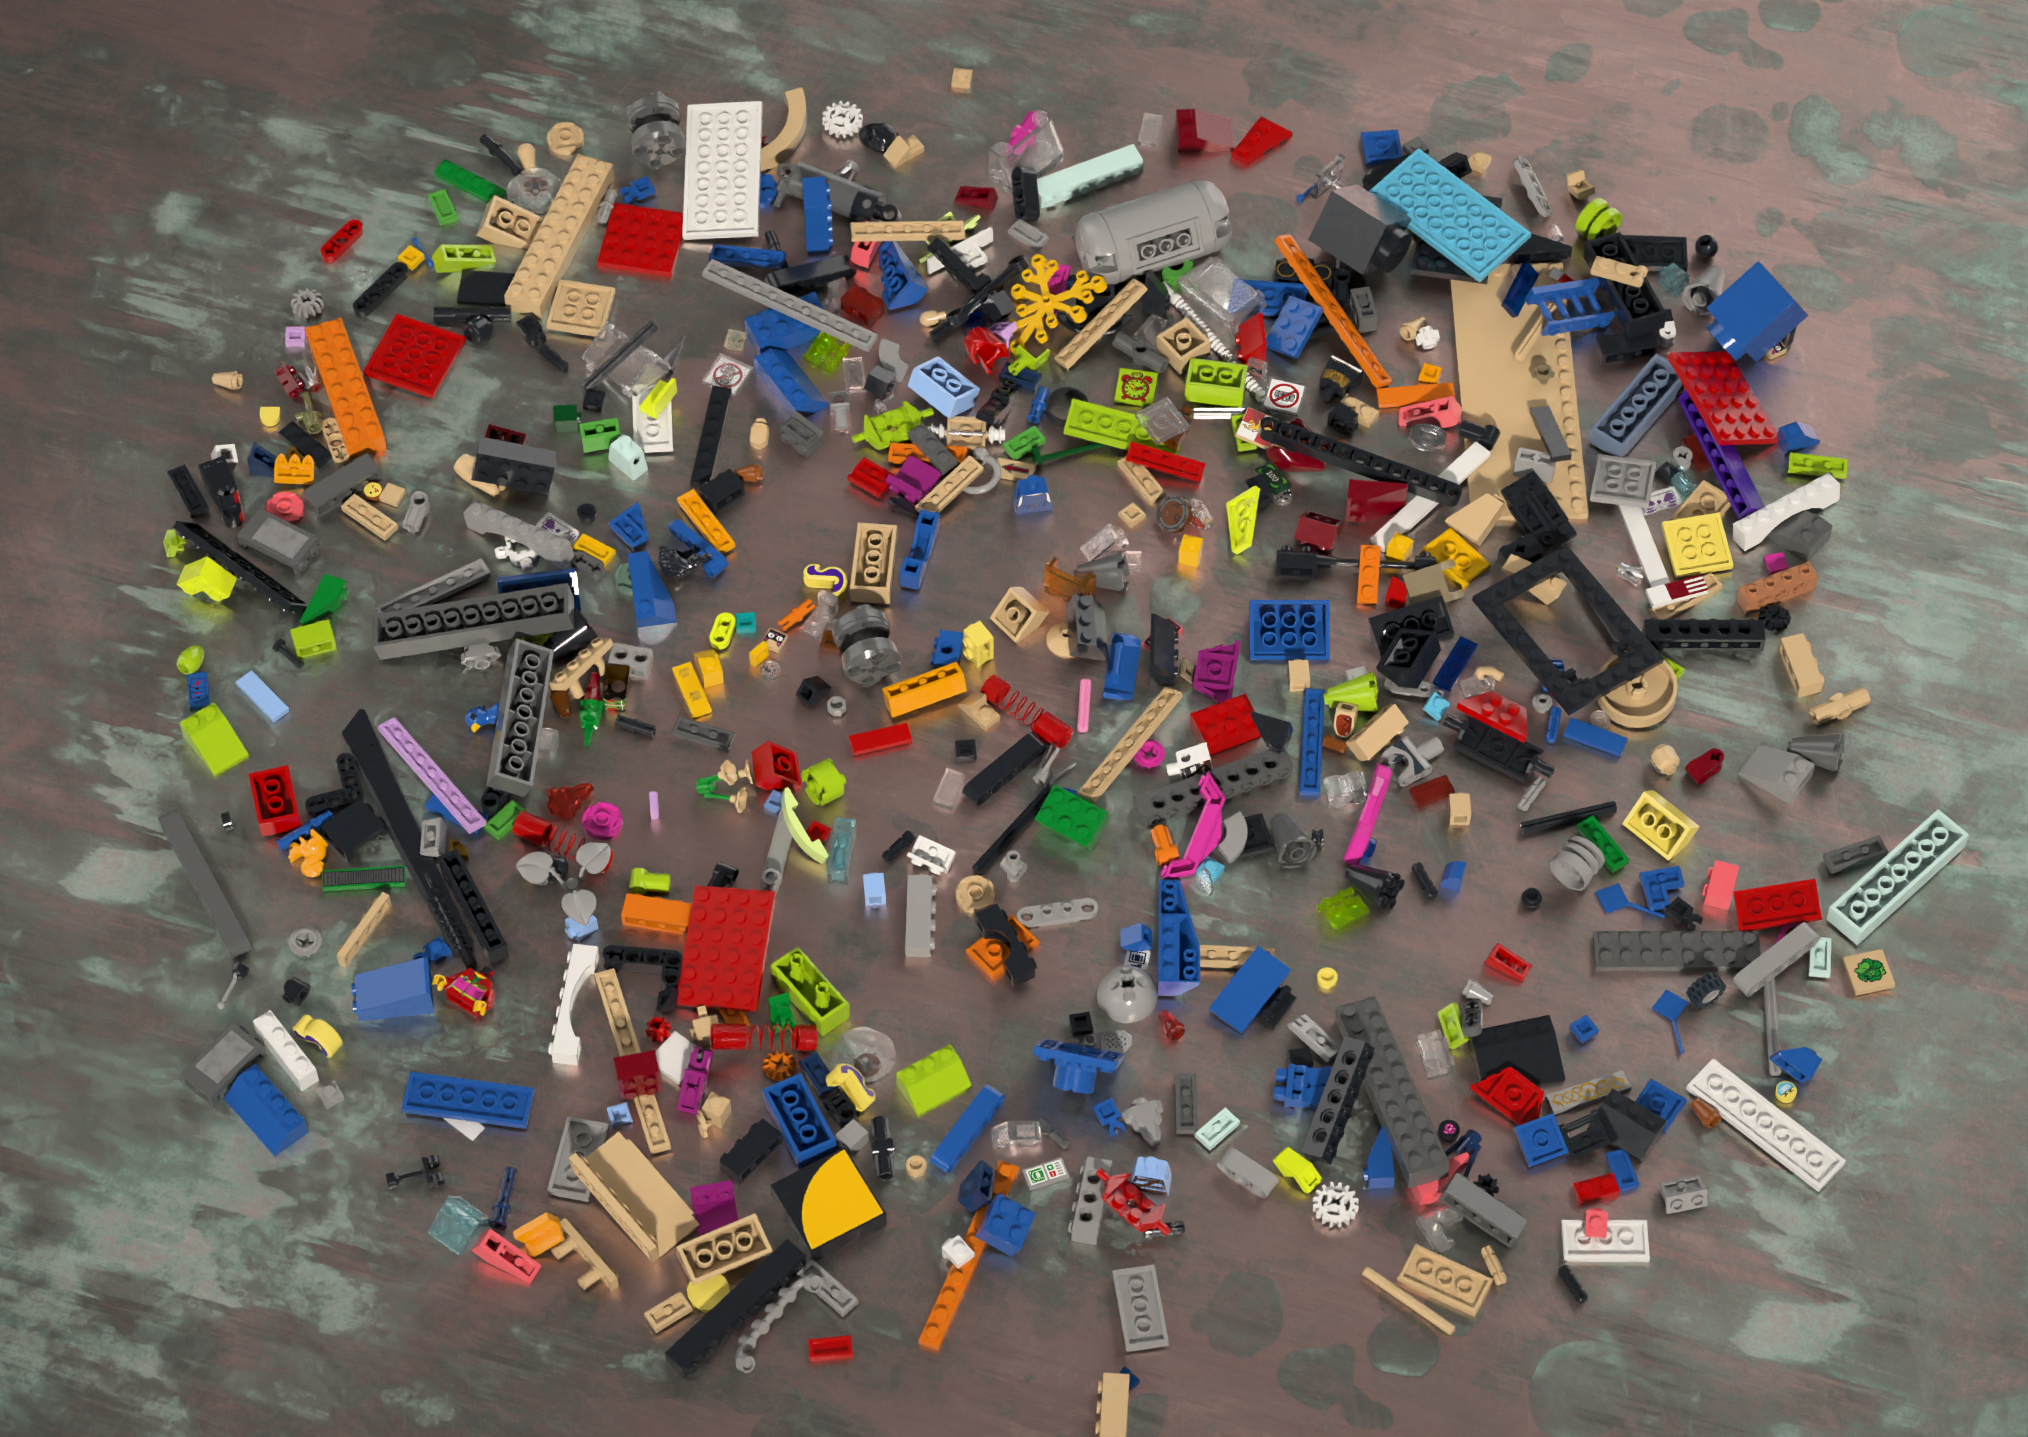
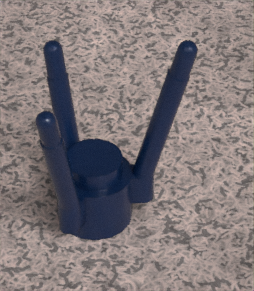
(1468, 1142)

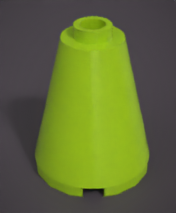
(1359, 691)

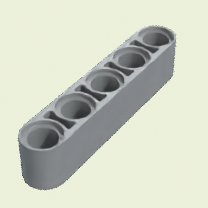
(1776, 959)

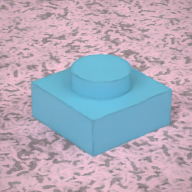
(1436, 706)
(1213, 867)

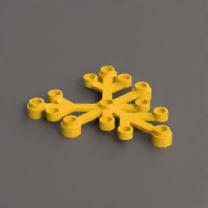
(1048, 302)

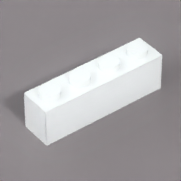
(285, 1050)

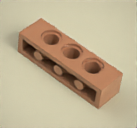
(1777, 588)

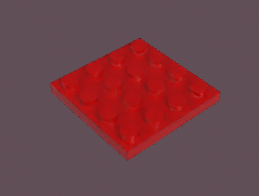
(642, 240)
(414, 356)

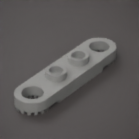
(1532, 185)
(1058, 912)

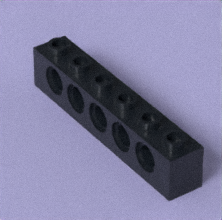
(1733, 639)
(473, 906)
(1337, 1089)

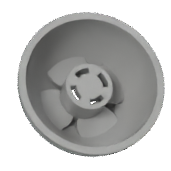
(1130, 1002)

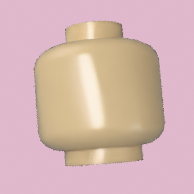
(1664, 759)

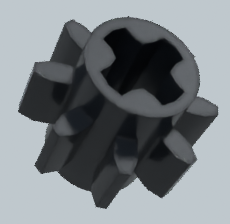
(1487, 1183)

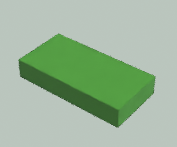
(443, 207)
(504, 820)

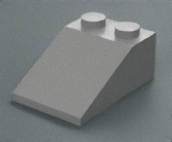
(1778, 772)

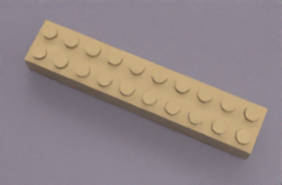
(559, 236)

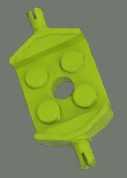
(903, 418)

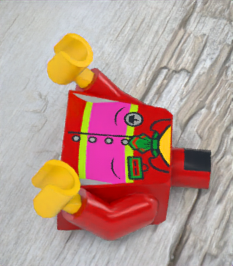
(469, 990)

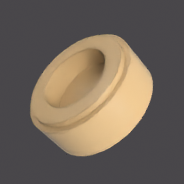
(916, 1166)

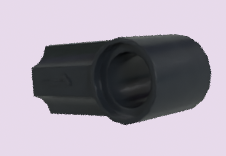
(1483, 435)
(723, 875)

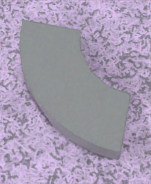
(890, 359)
(1235, 837)

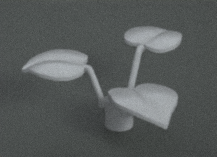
(576, 903)

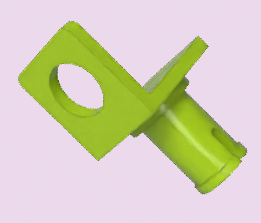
(1025, 359)

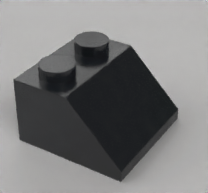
(1273, 731)

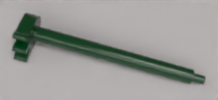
(1038, 459)

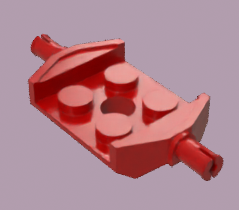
(1120, 1192)

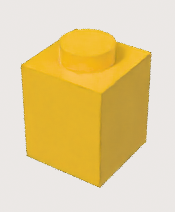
(1399, 548)
(1190, 550)

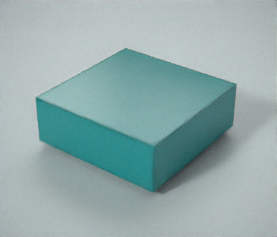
(745, 622)

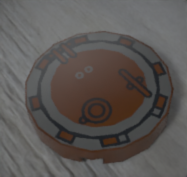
(1173, 513)

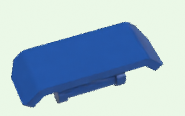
(1122, 666)

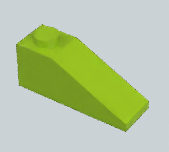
(462, 257)

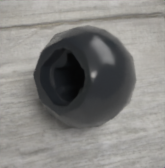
(1706, 246)

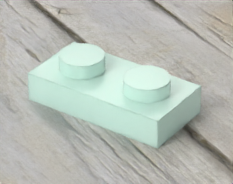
(1820, 958)
(1217, 1129)

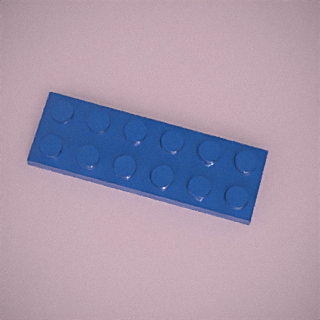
(468, 1100)

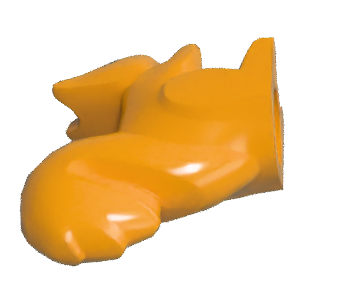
(313, 852)

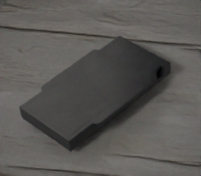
(1538, 512)

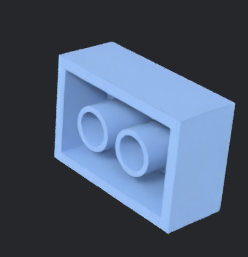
(943, 387)

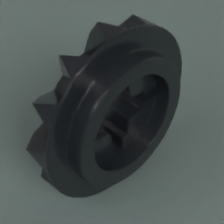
(1778, 624)

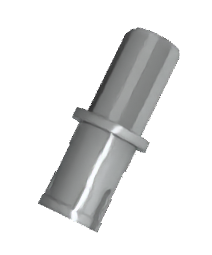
(606, 206)

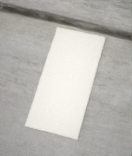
(468, 1128)

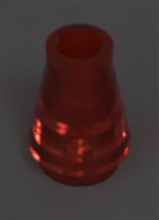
(1173, 1027)

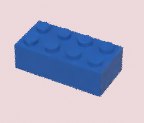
(817, 215)
(778, 331)
(799, 1120)

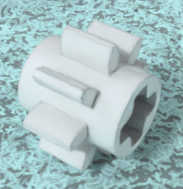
(1427, 337)

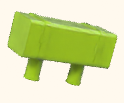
(810, 991)

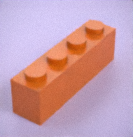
(656, 913)

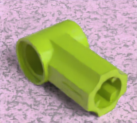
(643, 881)

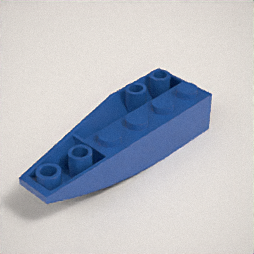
(1176, 942)

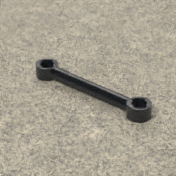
(960, 315)

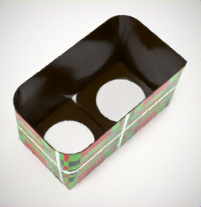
(612, 674)

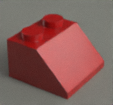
(1251, 339)
(775, 767)

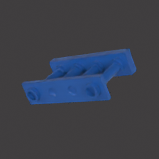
(1570, 291)

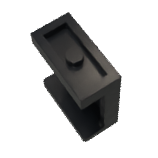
(353, 828)

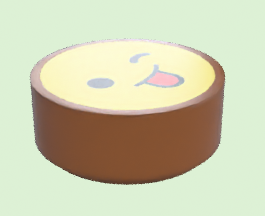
(372, 491)

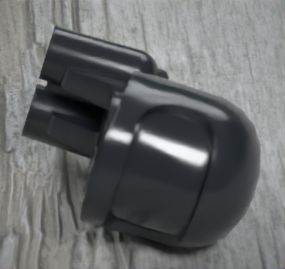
(561, 867)

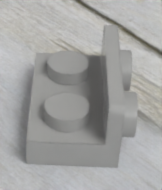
(1683, 1194)

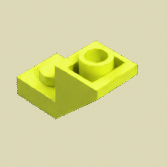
(1296, 1166)

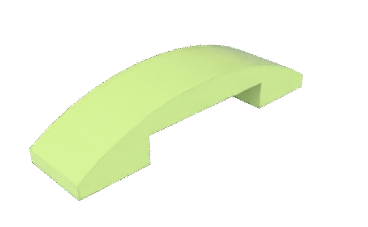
(813, 849)

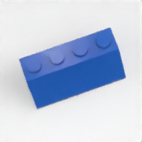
(788, 382)
(541, 579)
(265, 1110)

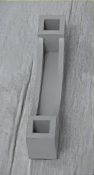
(548, 545)

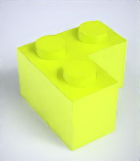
(207, 577)

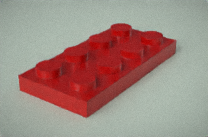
(1777, 905)

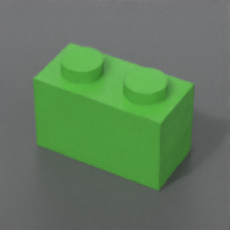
(599, 434)

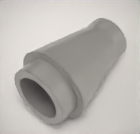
(1474, 990)

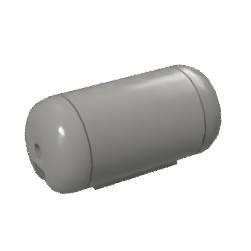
(1153, 232)

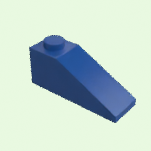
(1380, 1164)

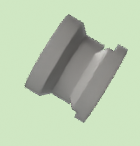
(1682, 458)

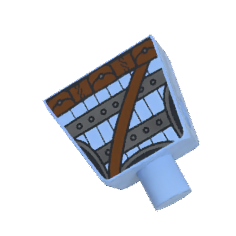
(1151, 1175)

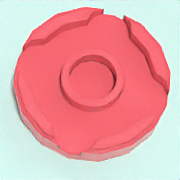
(286, 506)

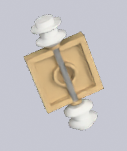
(967, 433)

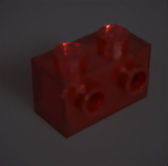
(862, 305)

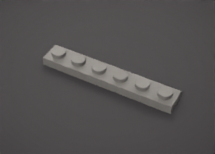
(439, 588)

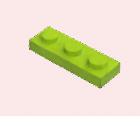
(1817, 465)

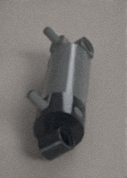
(847, 197)

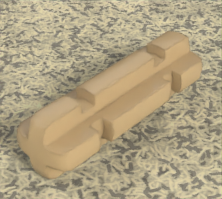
(1493, 1265)

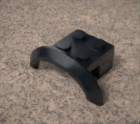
(1092, 309)

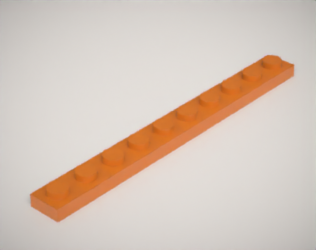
(1333, 311)
(959, 1278)

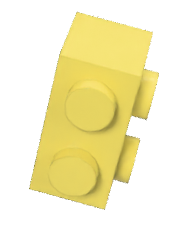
(978, 644)

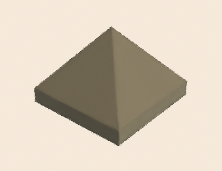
(1187, 670)

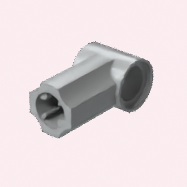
(416, 511)

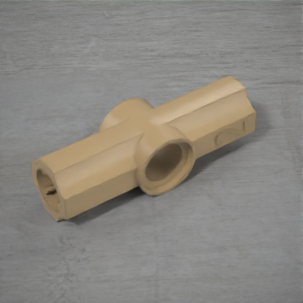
(1839, 706)

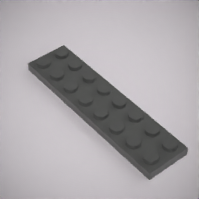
(1675, 950)

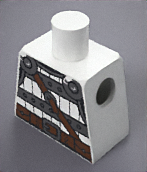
(1191, 761)

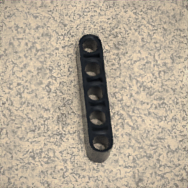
(812, 274)
(1004, 768)

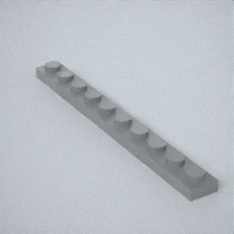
(790, 305)

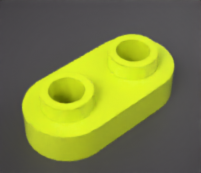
(722, 632)

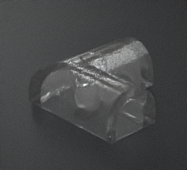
(1434, 1225)

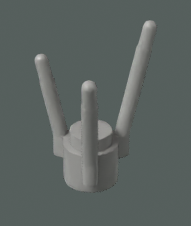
(1044, 774)

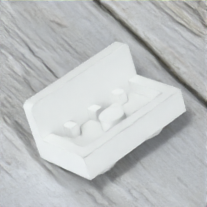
(932, 854)

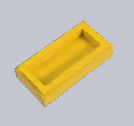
(594, 548)

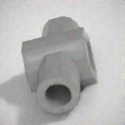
(1013, 866)

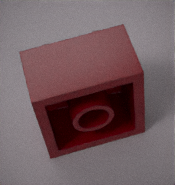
(637, 1074)

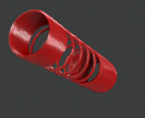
(1046, 726)
(540, 831)
(735, 1036)

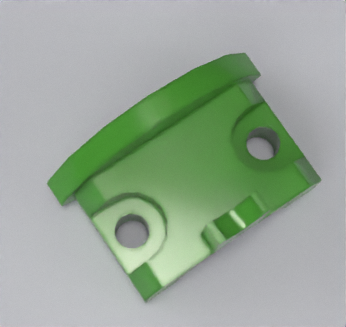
(1172, 276)

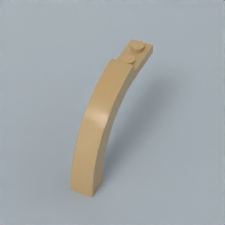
(791, 135)

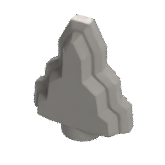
(480, 655)
(1145, 1118)

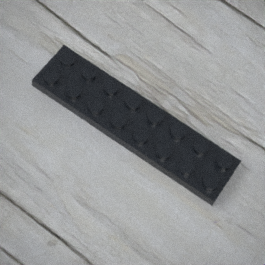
(241, 566)

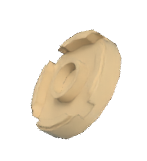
(565, 138)
(975, 894)

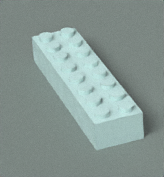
(1897, 877)

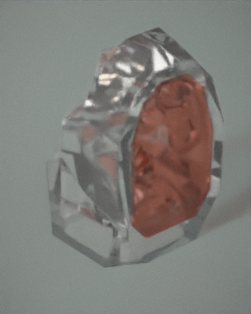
(1200, 515)

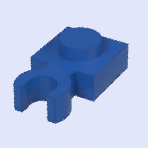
(640, 188)
(435, 951)
(1107, 1115)

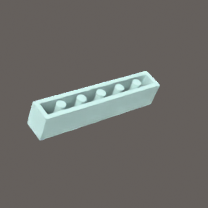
(1089, 175)

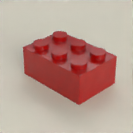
(1225, 724)
(274, 800)

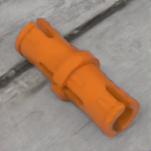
(796, 614)

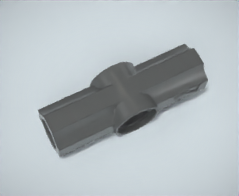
(1134, 348)

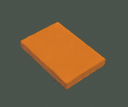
(991, 953)

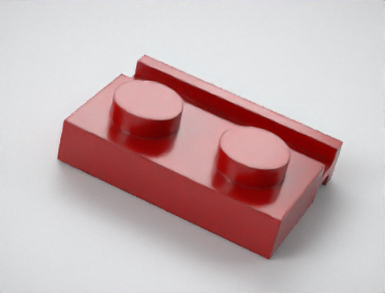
(870, 477)

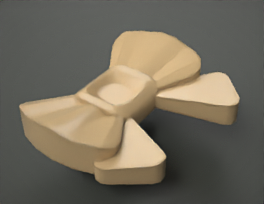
(703, 1126)

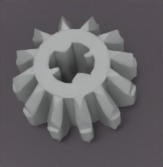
(307, 303)

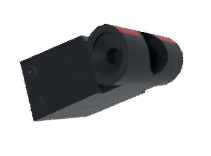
(222, 491)

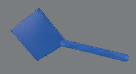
(1613, 898)
(1671, 1007)

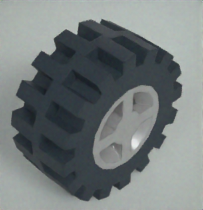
(1706, 990)

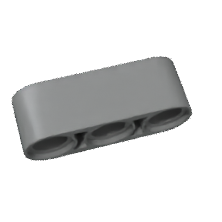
(1247, 1172)

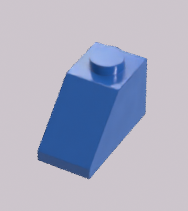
(1796, 437)
(1797, 1062)

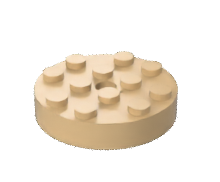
(1643, 705)

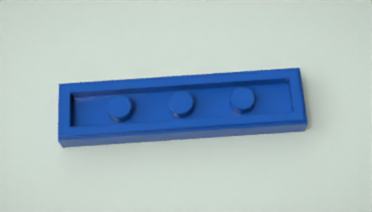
(748, 257)

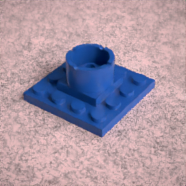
(1077, 1064)

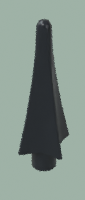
(903, 507)

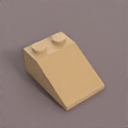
(508, 224)

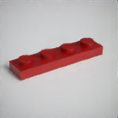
(1165, 462)

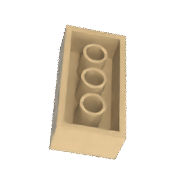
(873, 563)

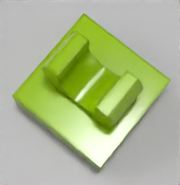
(173, 543)

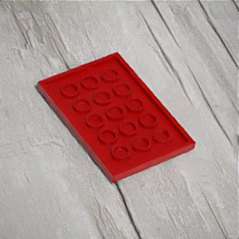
(1723, 398)
(726, 948)

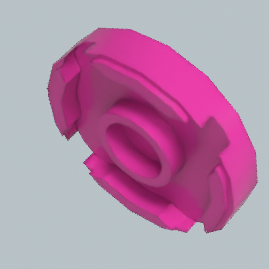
(602, 821)

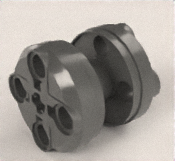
(655, 130)
(865, 644)

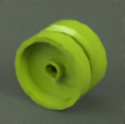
(1598, 220)

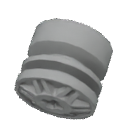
(1577, 863)

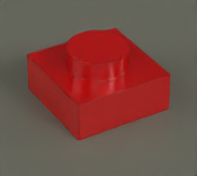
(818, 831)

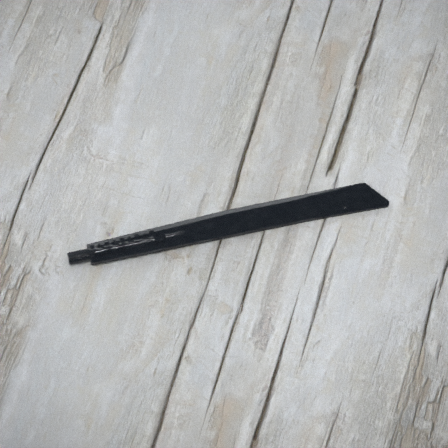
(406, 834)

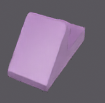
(1004, 331)

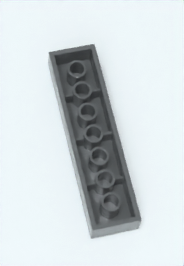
(520, 718)

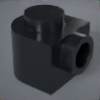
(295, 991)

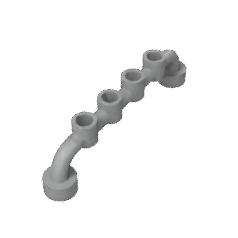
(745, 1362)

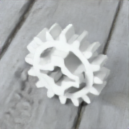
(842, 119)
(1335, 1204)

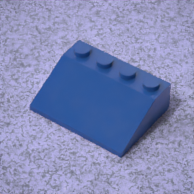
(1289, 629)

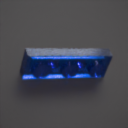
(1519, 289)
(1455, 664)

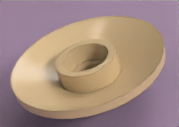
(1057, 642)

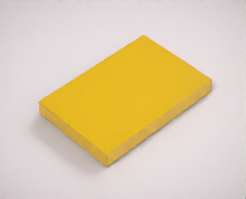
(1467, 560)

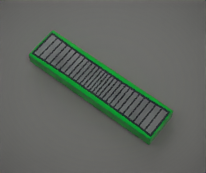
(363, 878)

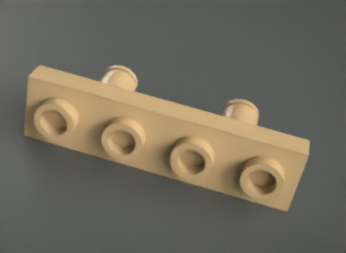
(576, 668)
(593, 1259)

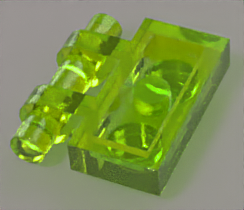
(821, 349)
(1344, 914)

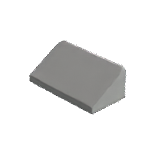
(433, 837)

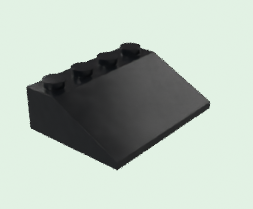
(1524, 1045)

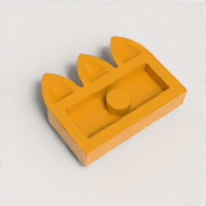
(294, 471)

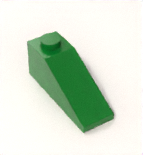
(326, 599)

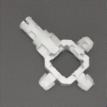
(525, 558)

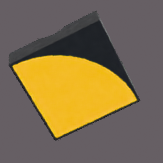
(828, 1204)

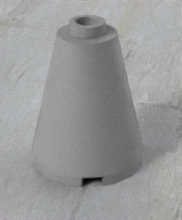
(1704, 290)

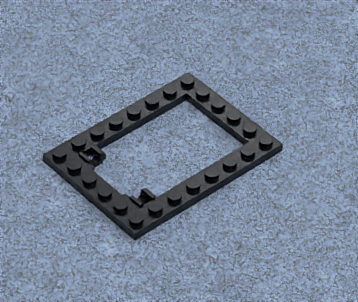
(1580, 692)

